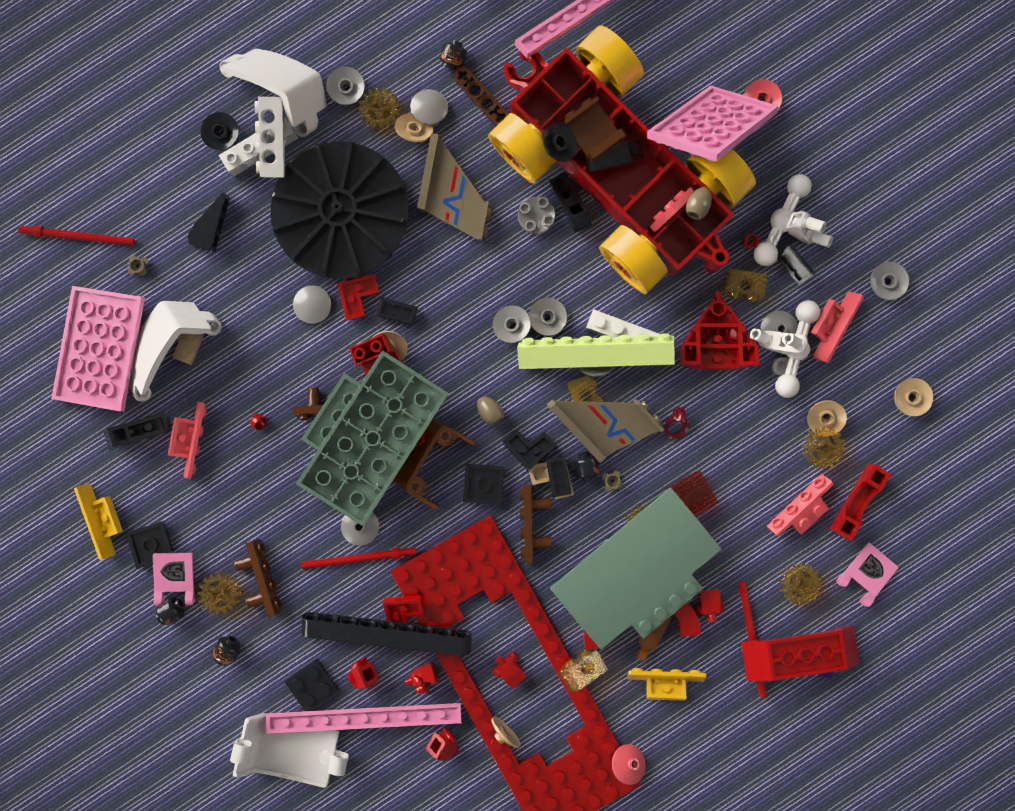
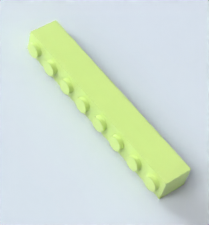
(596, 351)

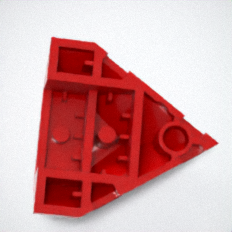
(719, 341)

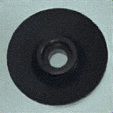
(213, 124)
(559, 142)

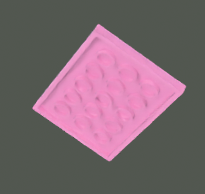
(712, 123)
(98, 348)

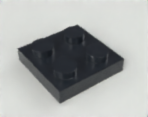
(483, 484)
(147, 541)
(311, 685)

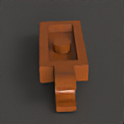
(652, 640)

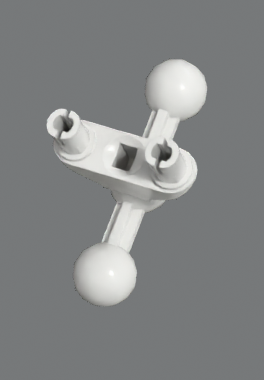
(797, 224)
(794, 345)

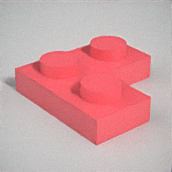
(671, 208)

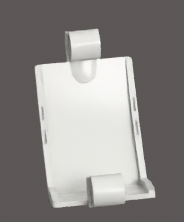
(291, 80)
(157, 336)
(292, 755)

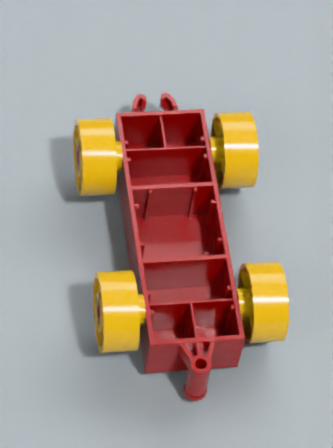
(629, 193)

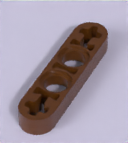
(483, 96)

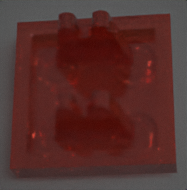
(695, 493)

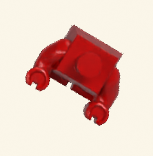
(710, 604)
(509, 670)
(363, 674)
(422, 677)
(443, 745)

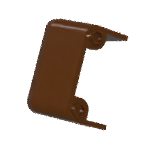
(407, 478)

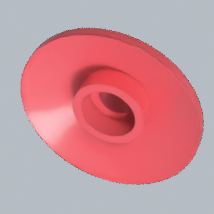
(765, 89)
(622, 764)

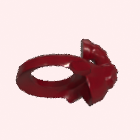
(680, 416)

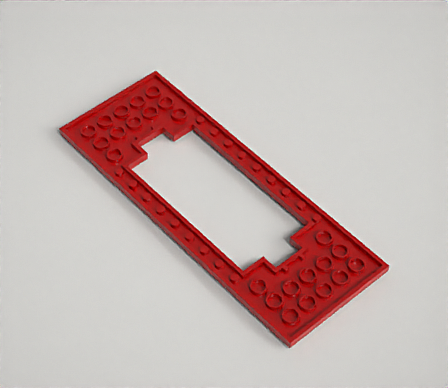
(483, 561)

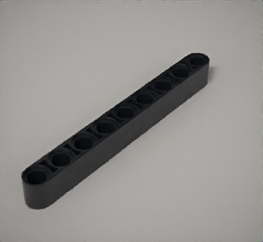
(386, 633)

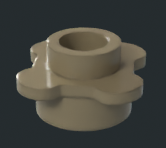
(133, 262)
(617, 482)

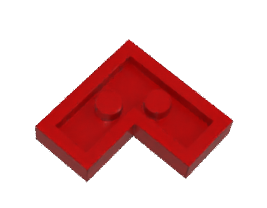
(352, 292)
(400, 608)

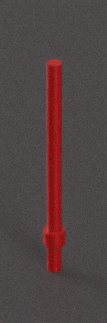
(40, 231)
(395, 553)
(750, 627)

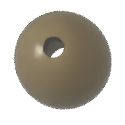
(699, 203)
(490, 411)

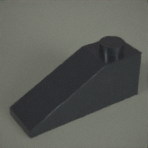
(619, 156)
(570, 202)
(208, 227)
(136, 431)

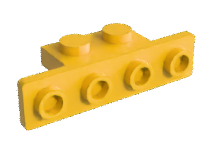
(100, 519)
(666, 685)

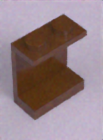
(593, 129)

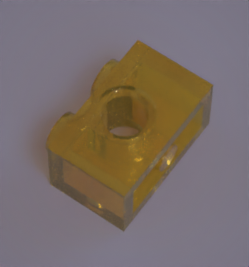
(756, 281)
(582, 384)
(593, 668)

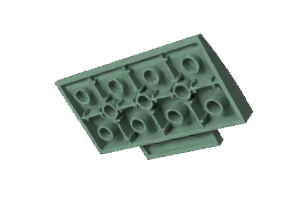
(367, 435)
(638, 572)

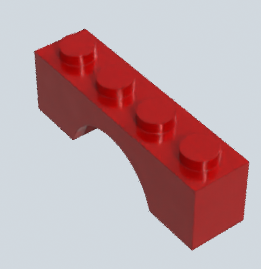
(867, 487)

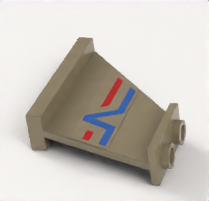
(450, 194)
(606, 425)

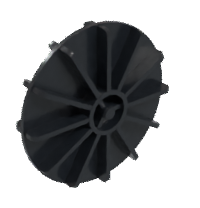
(339, 210)

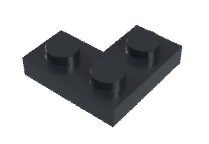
(529, 453)

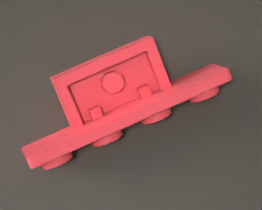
(833, 324)
(185, 439)
(803, 509)

